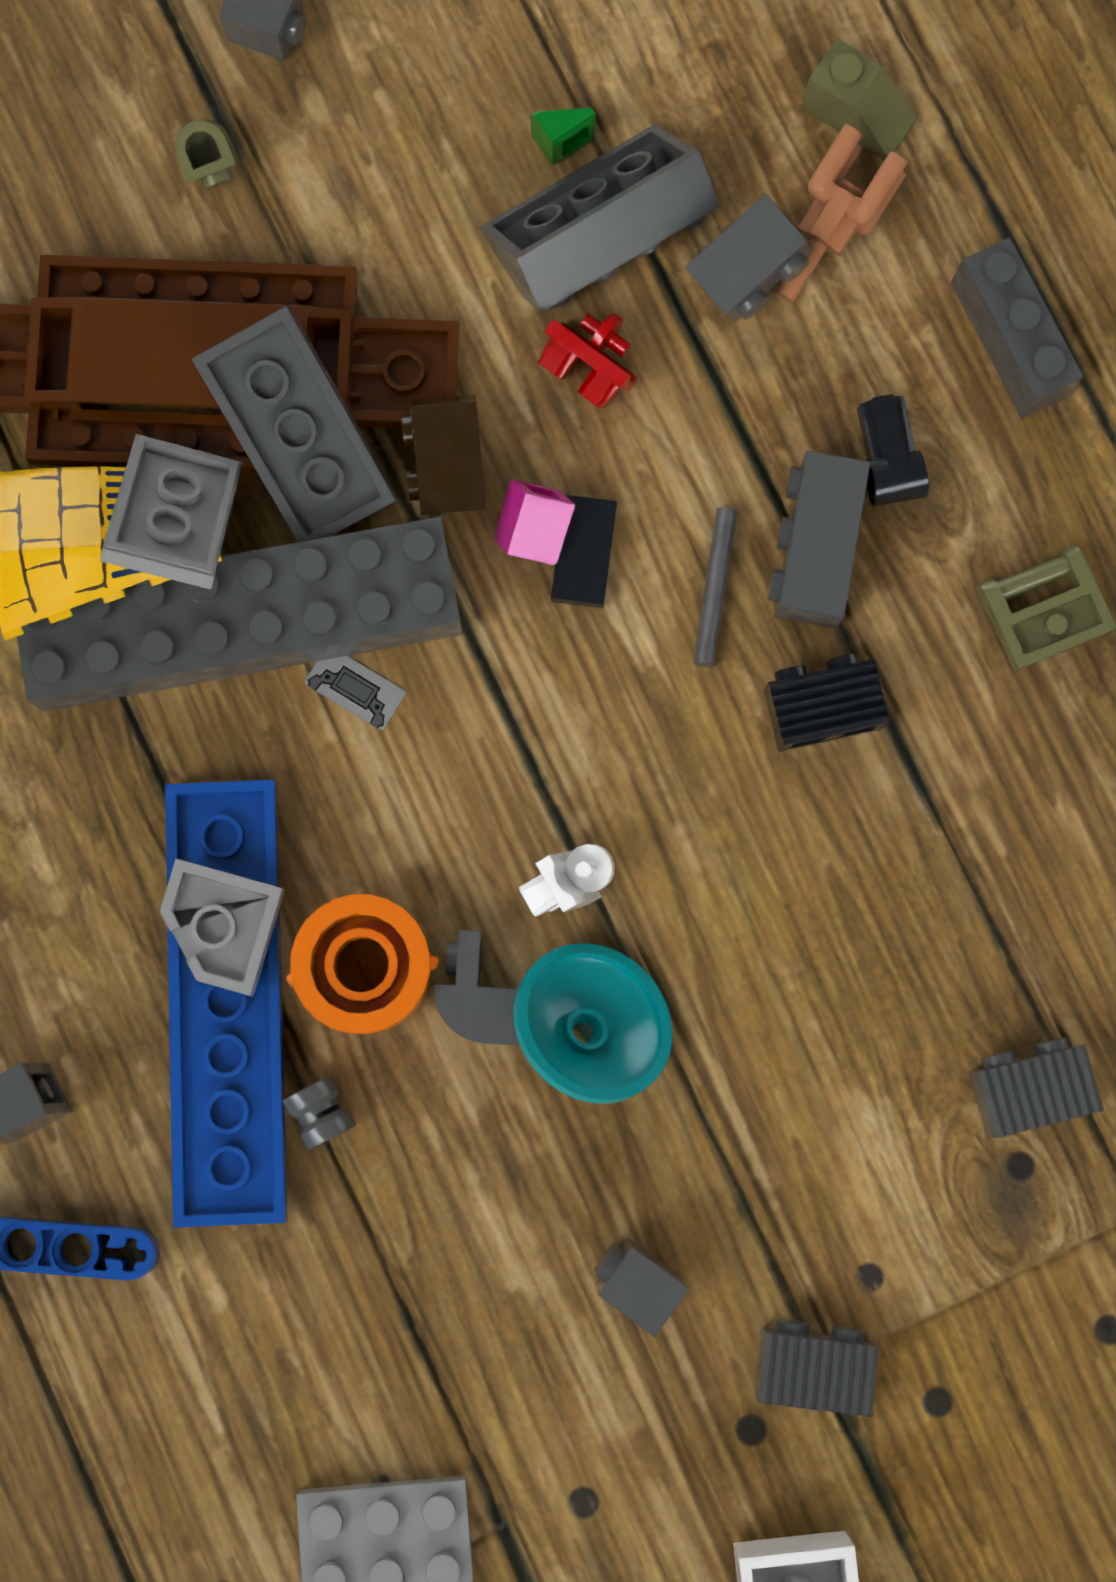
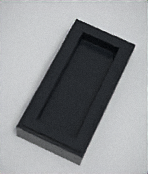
(585, 554)

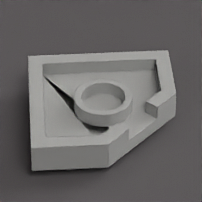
(221, 923)

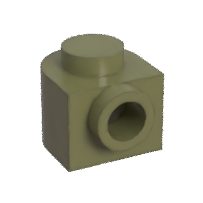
(205, 152)

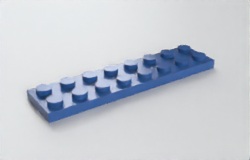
(223, 1042)

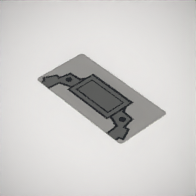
(356, 689)

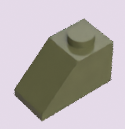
(861, 94)

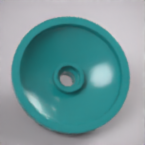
(613, 1008)

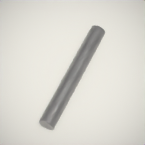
(715, 587)

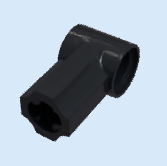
(895, 468)

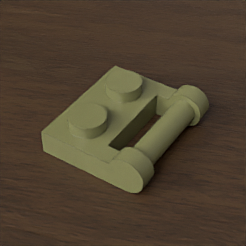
(1054, 623)

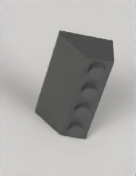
(601, 217)

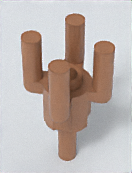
(841, 207)

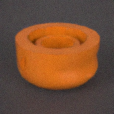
(316, 958)

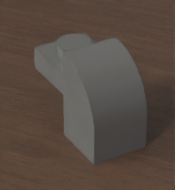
(467, 1008)

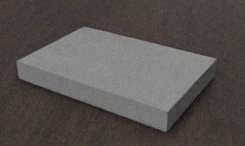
(171, 512)

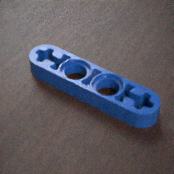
(49, 1251)

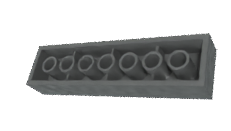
(259, 616)

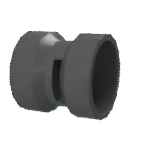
(312, 1101)

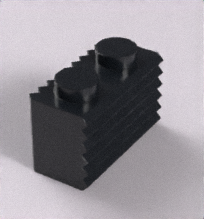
(826, 702)

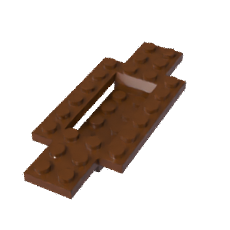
(133, 325)

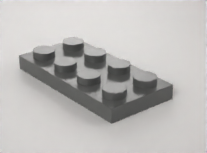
(295, 426)

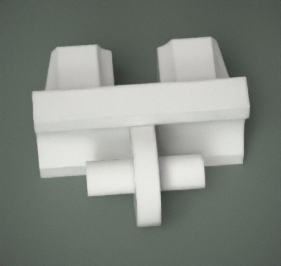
(569, 879)

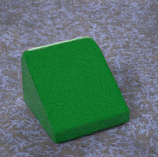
(562, 131)

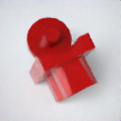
(568, 346)

